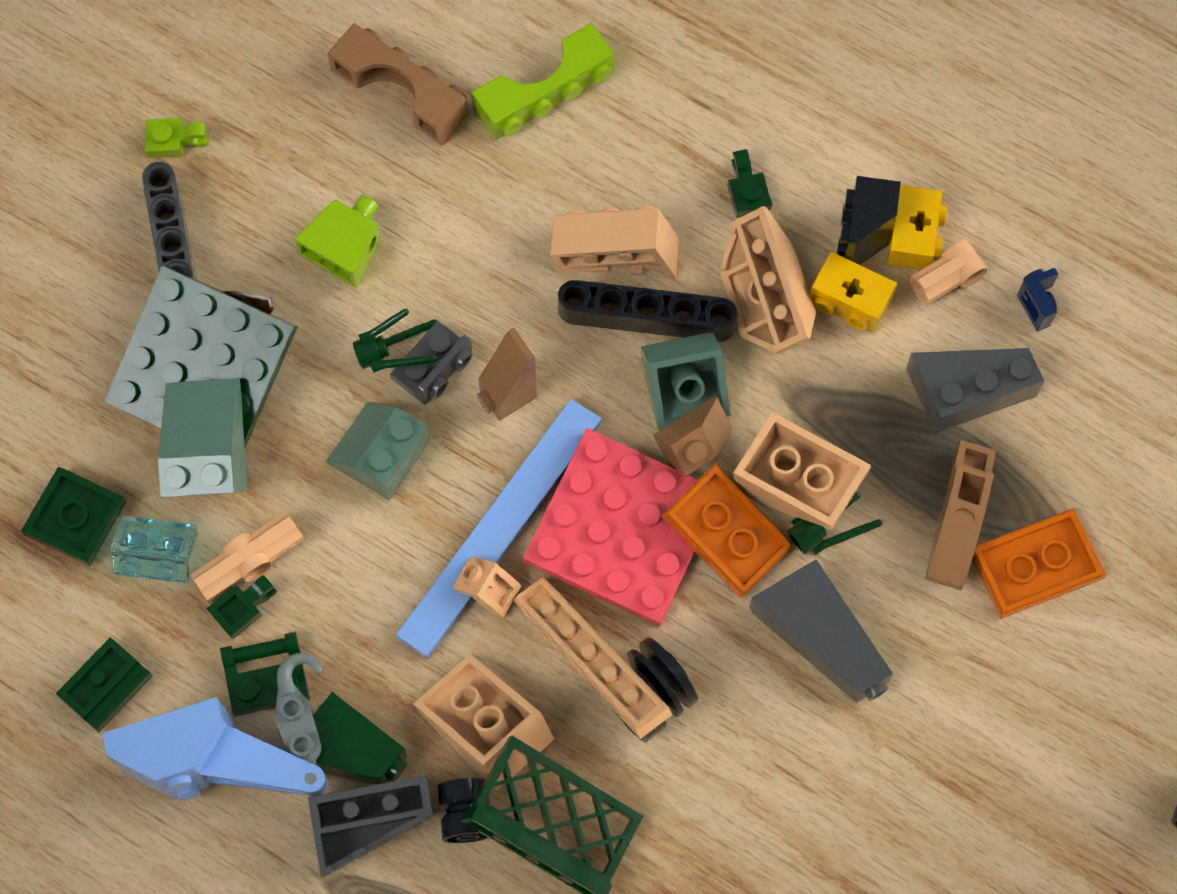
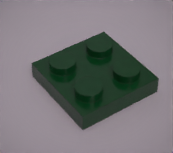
(73, 516)

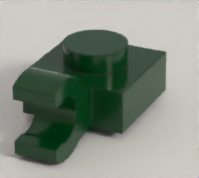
(747, 190)
(238, 609)

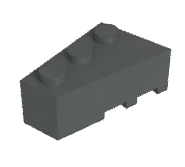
(972, 383)
(365, 818)

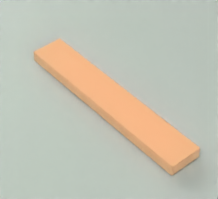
(593, 658)

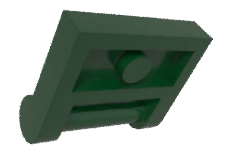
(258, 688)

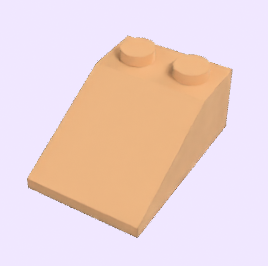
(799, 473)
(479, 714)

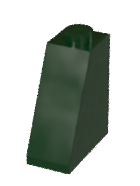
(355, 745)

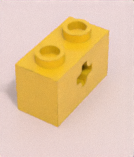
(912, 247)
(870, 291)

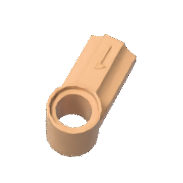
(955, 268)

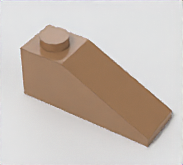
(508, 377)

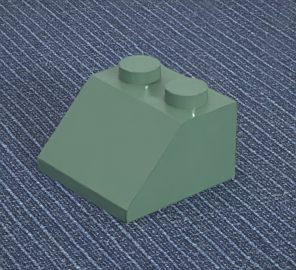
(684, 376)
(380, 448)

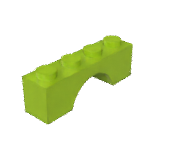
(509, 104)

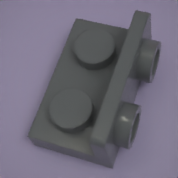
(432, 378)

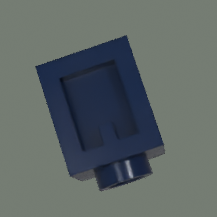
(1036, 301)

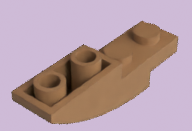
(961, 515)

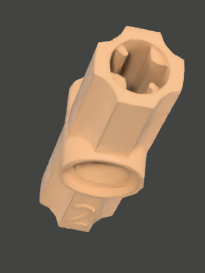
(247, 557)

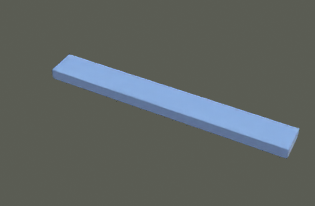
(499, 526)

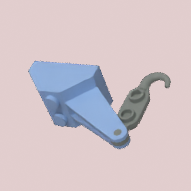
(200, 746)

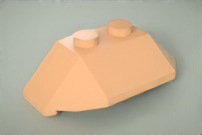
(766, 284)

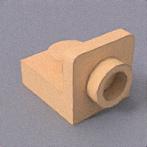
(487, 585)

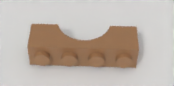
(365, 59)

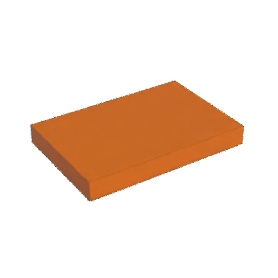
(727, 530)
(1037, 563)

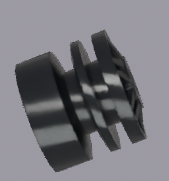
(664, 677)

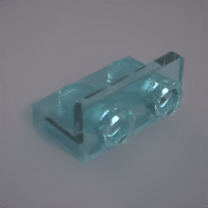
(153, 549)

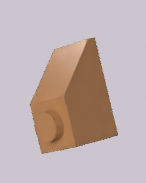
(695, 437)

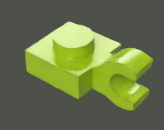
(169, 135)

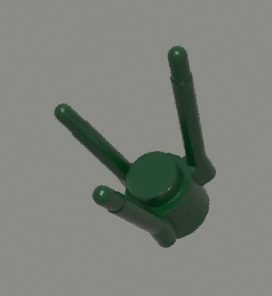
(372, 349)
(809, 536)

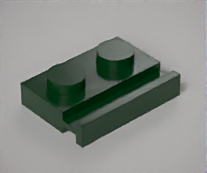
(104, 684)

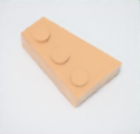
(615, 239)

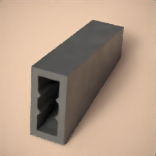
(823, 630)

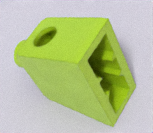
(342, 239)

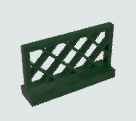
(534, 847)

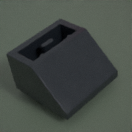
(868, 218)

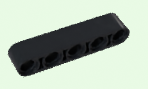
(633, 298)

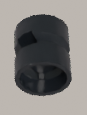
(454, 799)

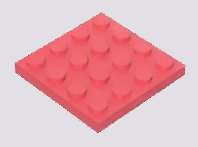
(609, 530)

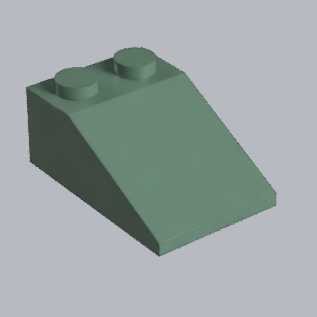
(202, 439)

